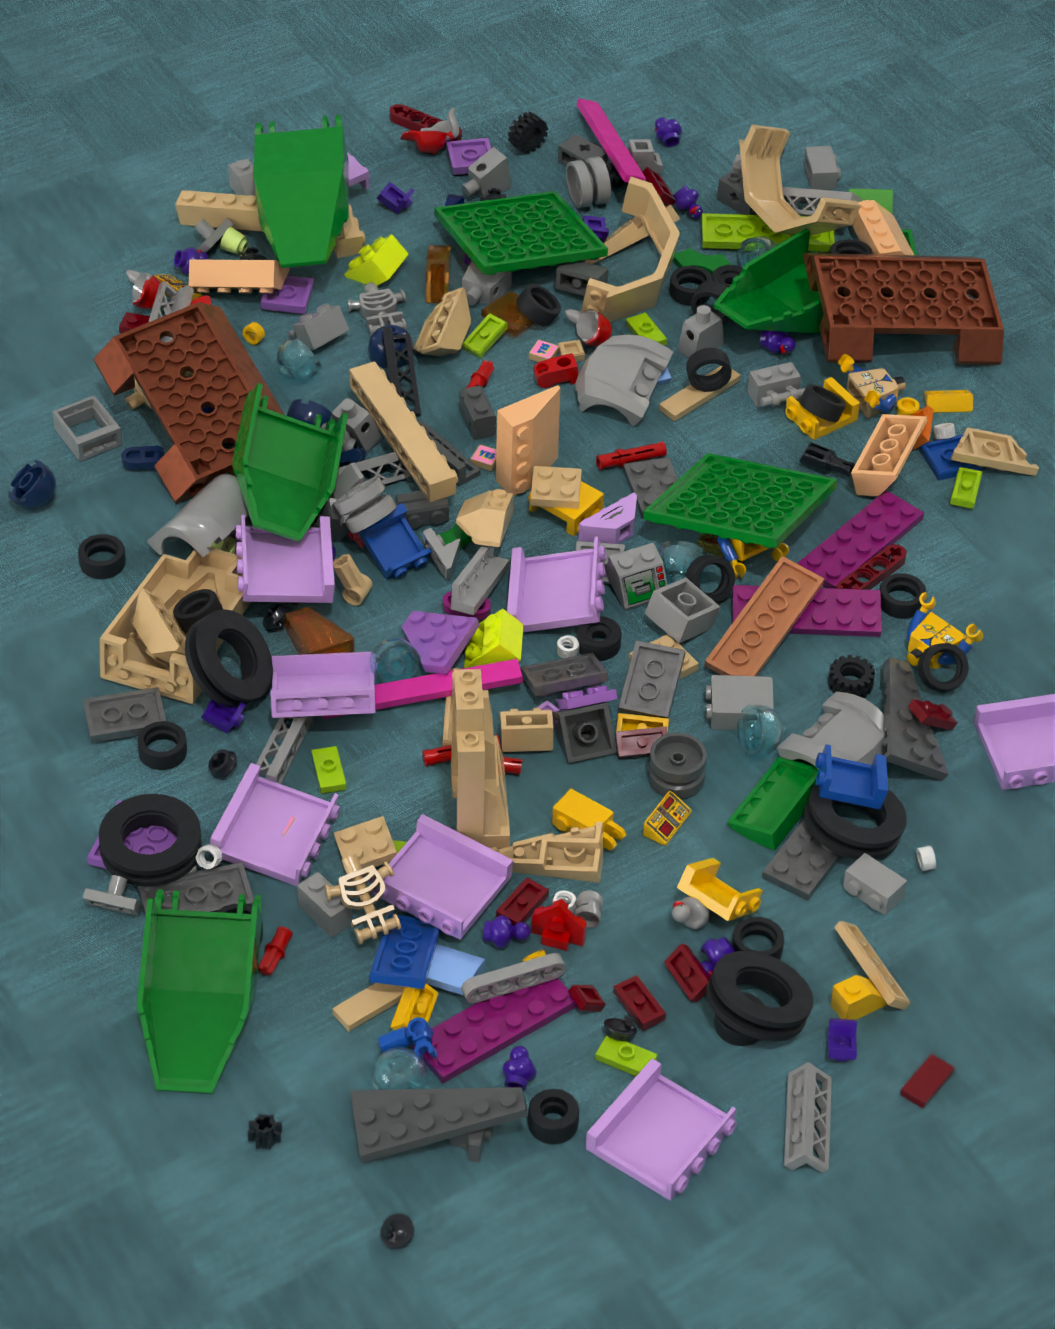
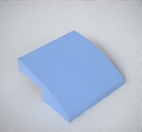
(452, 968)

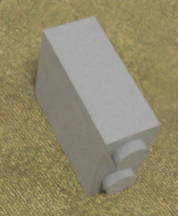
(731, 694)

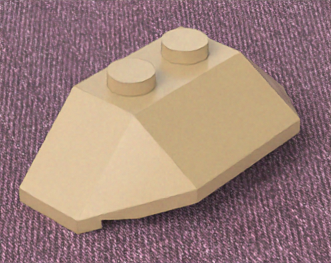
(445, 326)
(487, 517)
(157, 627)

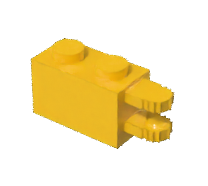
(582, 812)

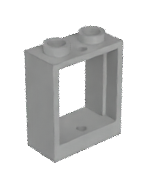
(92, 443)

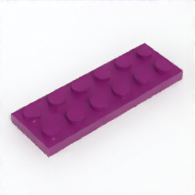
(862, 538)
(830, 612)
(494, 1026)

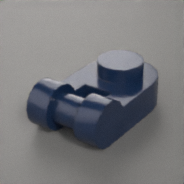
(353, 455)
(142, 457)

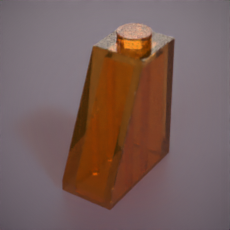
(437, 272)
(316, 634)

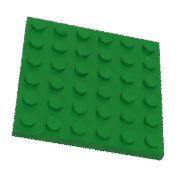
(520, 232)
(740, 500)

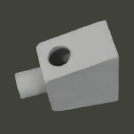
(487, 173)
(484, 287)
(701, 332)
(358, 419)

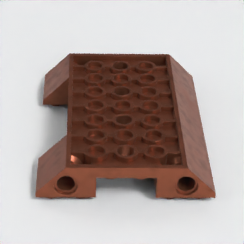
(853, 320)
(220, 380)

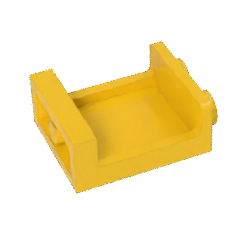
(815, 426)
(590, 502)
(701, 883)

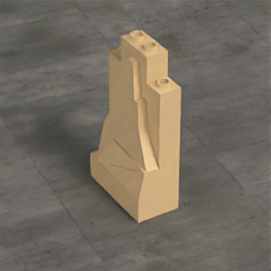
(125, 656)
(477, 764)

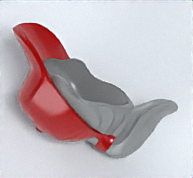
(434, 138)
(144, 288)
(591, 326)

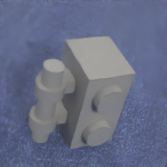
(320, 326)
(774, 385)

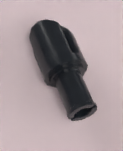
(825, 460)

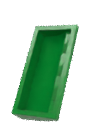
(775, 803)

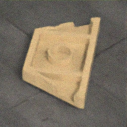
(992, 451)

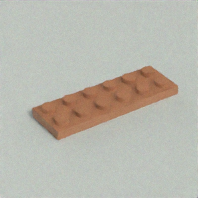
(765, 620)

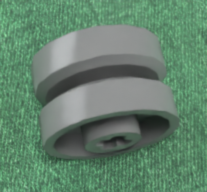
(588, 182)
(365, 504)

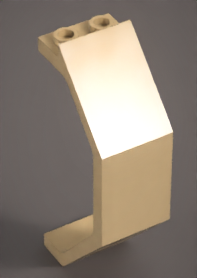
(764, 190)
(625, 300)

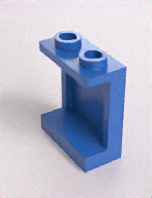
(394, 544)
(852, 780)

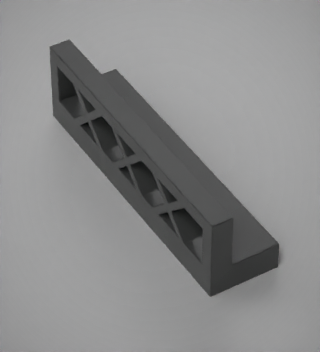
(454, 458)

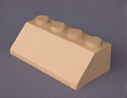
(880, 230)
(237, 275)
(886, 453)

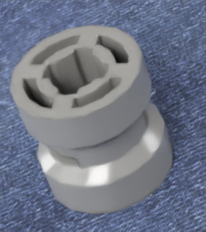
(589, 907)

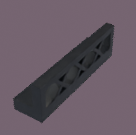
(391, 366)

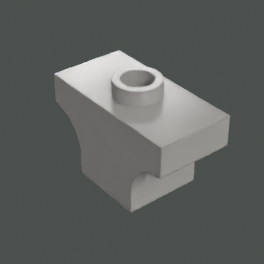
(643, 153)

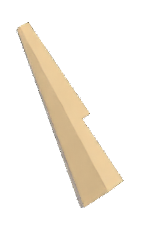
(629, 233)
(565, 855)

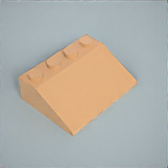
(527, 439)

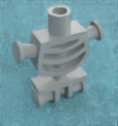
(379, 307)

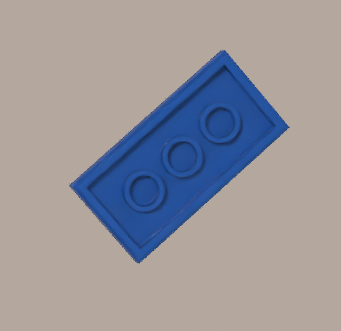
(405, 954)

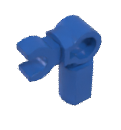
(417, 1031)

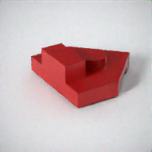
(558, 926)

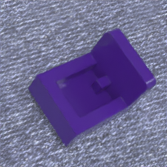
(395, 198)
(598, 226)
(223, 716)
(842, 1039)

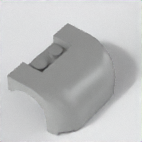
(206, 517)

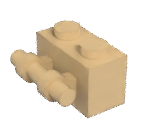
(526, 730)

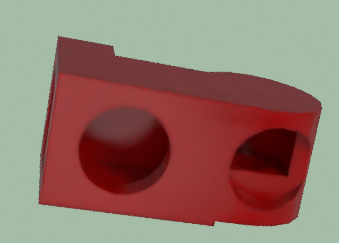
(556, 371)

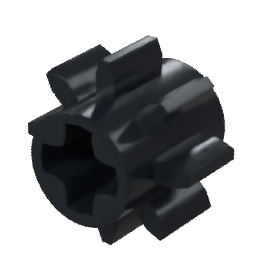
(615, 178)
(264, 1131)

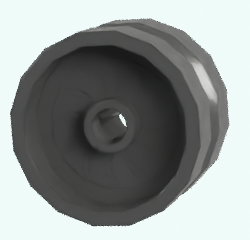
(677, 765)

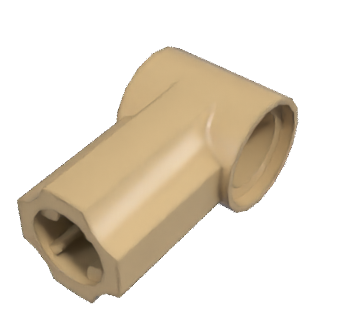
(355, 584)

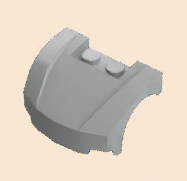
(622, 375)
(850, 727)

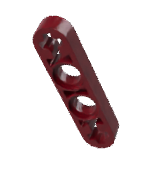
(404, 117)
(875, 576)

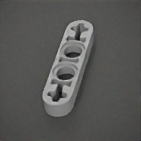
(486, 985)

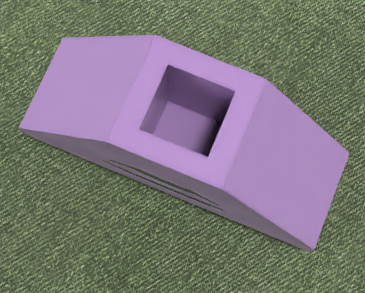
(611, 523)

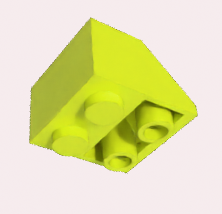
(377, 261)
(495, 640)

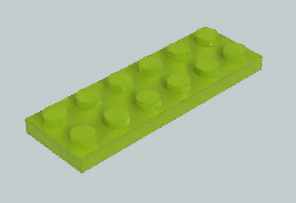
(730, 230)

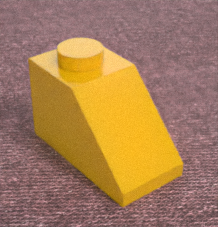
(856, 998)

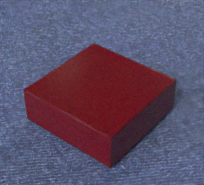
(587, 998)

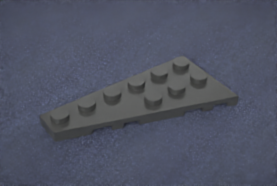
(908, 740)
(412, 1118)

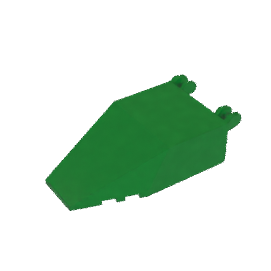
(302, 190)
(775, 291)
(285, 466)
(195, 989)

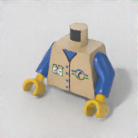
(871, 388)

